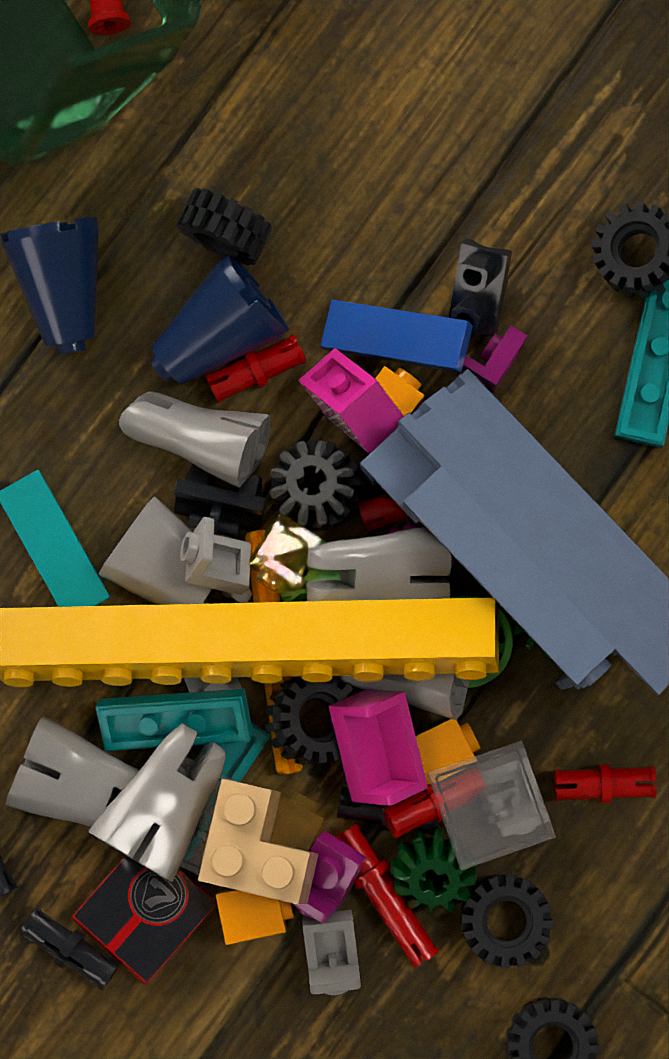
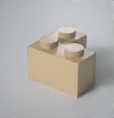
(241, 852)

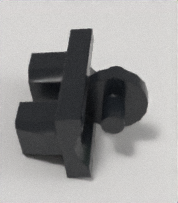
(480, 286)
(230, 509)

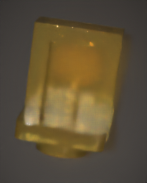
(283, 555)

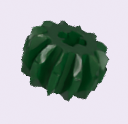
(416, 874)

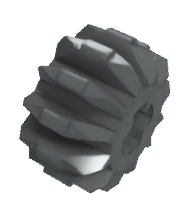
(295, 477)

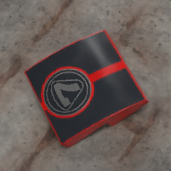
(143, 916)

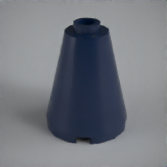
(58, 278)
(217, 324)

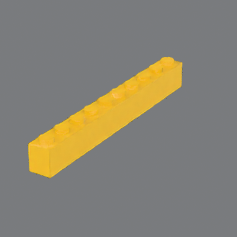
(250, 641)

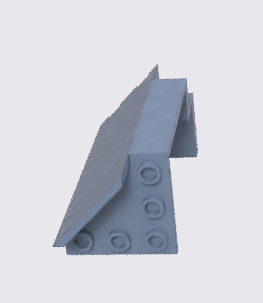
(527, 534)

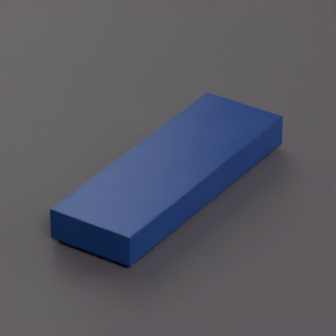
(396, 335)

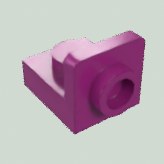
(499, 355)
(333, 876)

